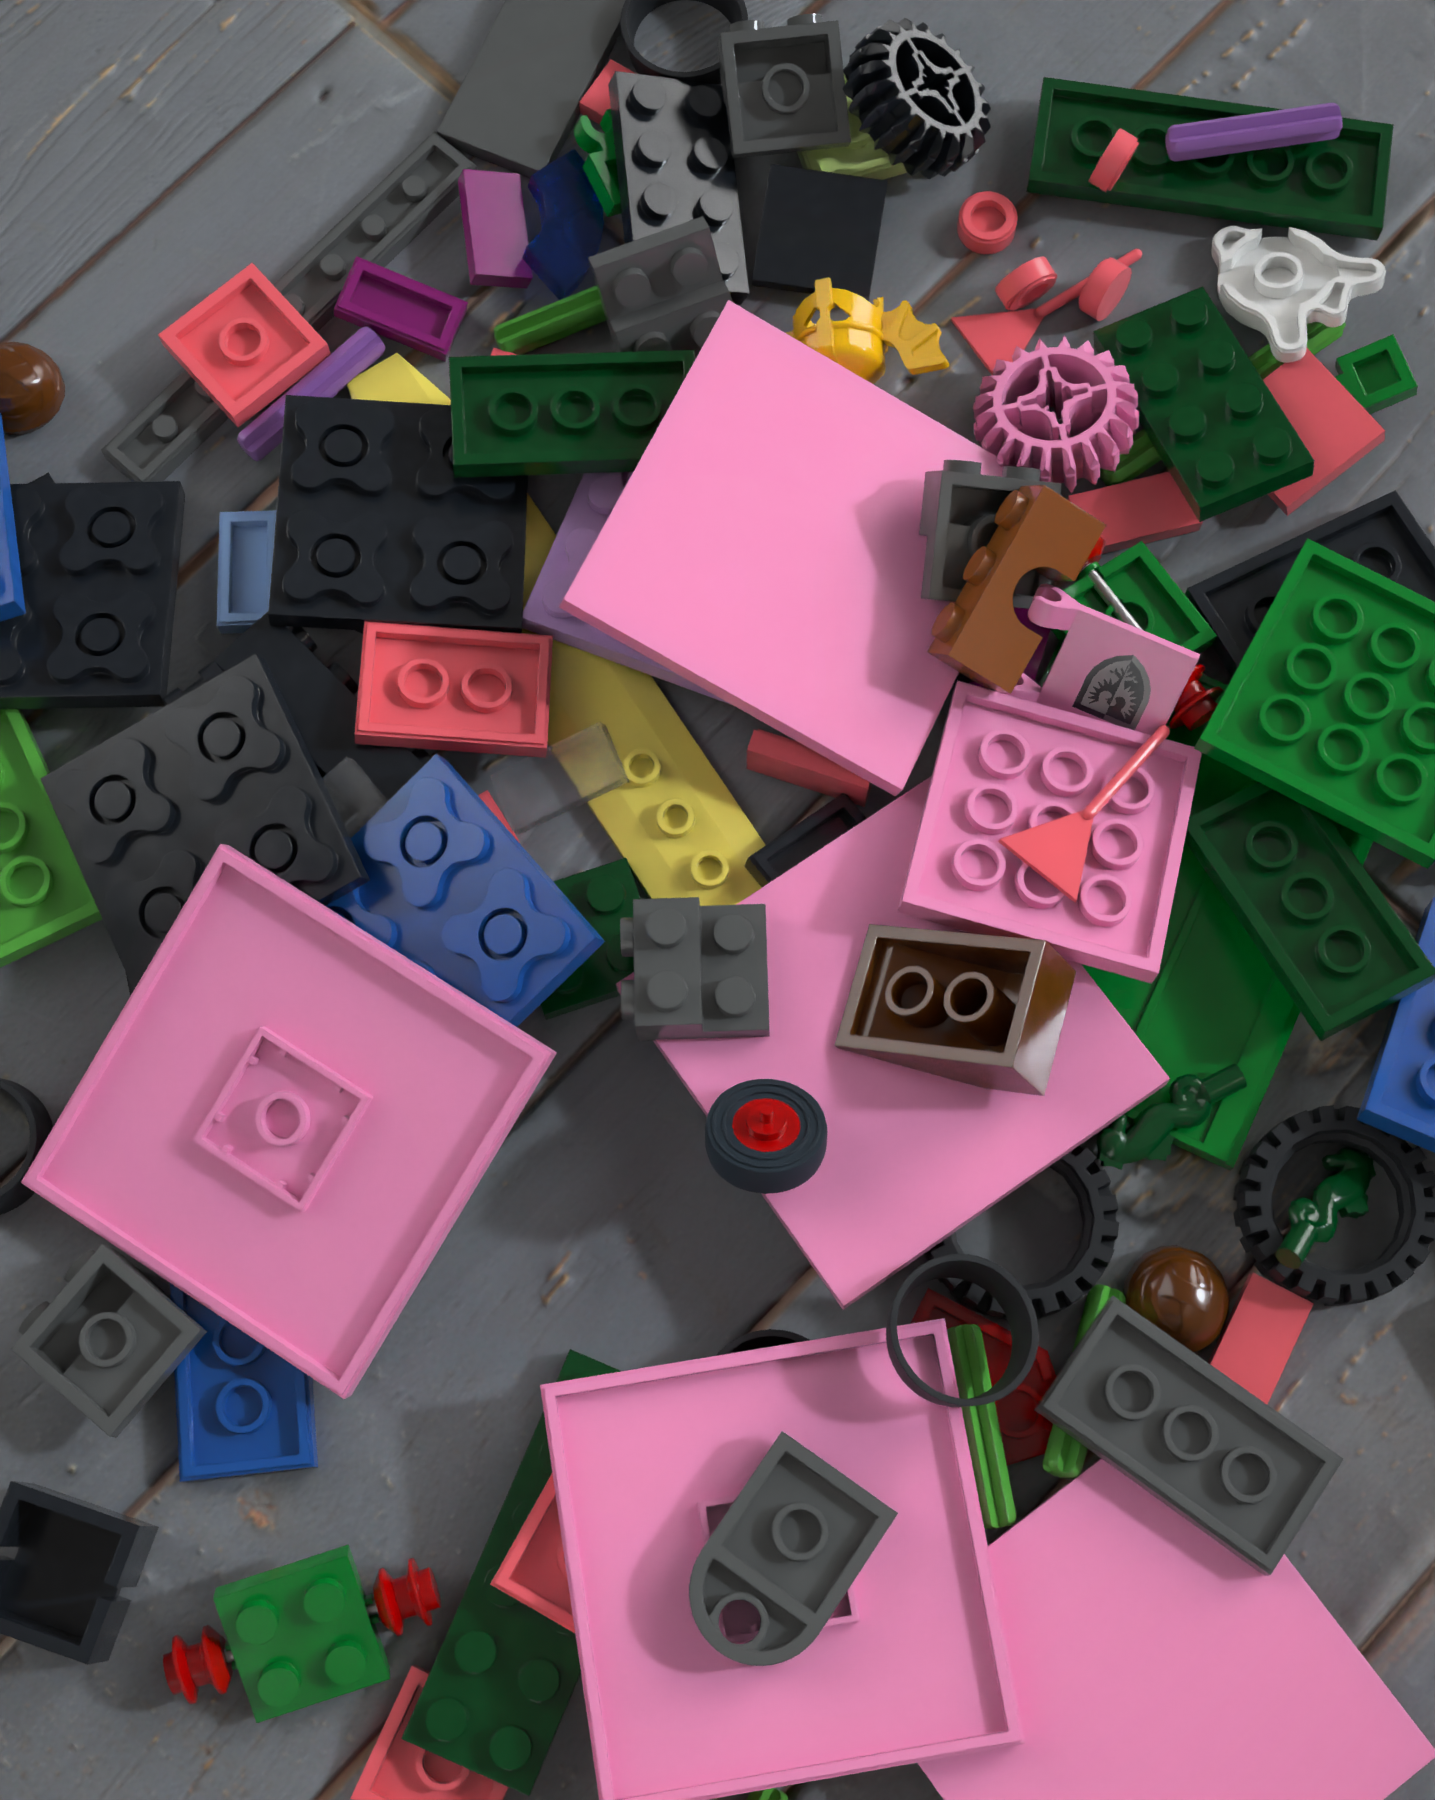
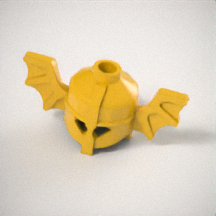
(865, 336)

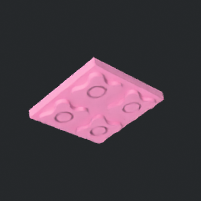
(1026, 764)

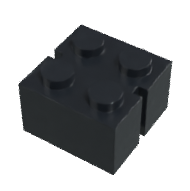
(67, 1571)

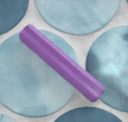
(1253, 132)
(323, 381)

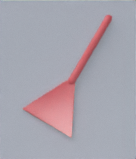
(998, 334)
(1060, 846)

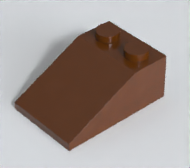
(959, 1006)

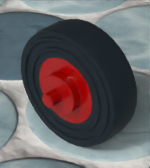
(765, 1136)

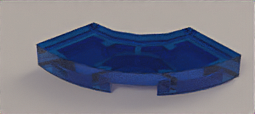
(569, 222)

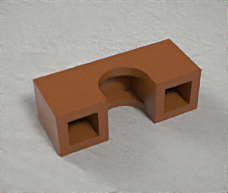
(981, 630)

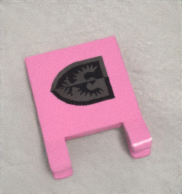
(1106, 666)

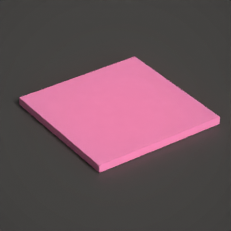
(784, 549)
(287, 1119)
(904, 1147)
(910, 1653)
(1173, 1668)

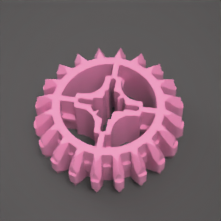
(1085, 392)

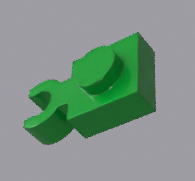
(601, 162)
(1377, 375)

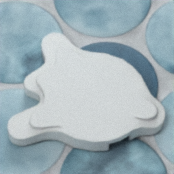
(1288, 283)

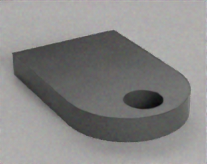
(788, 1551)

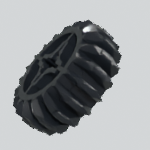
(916, 98)

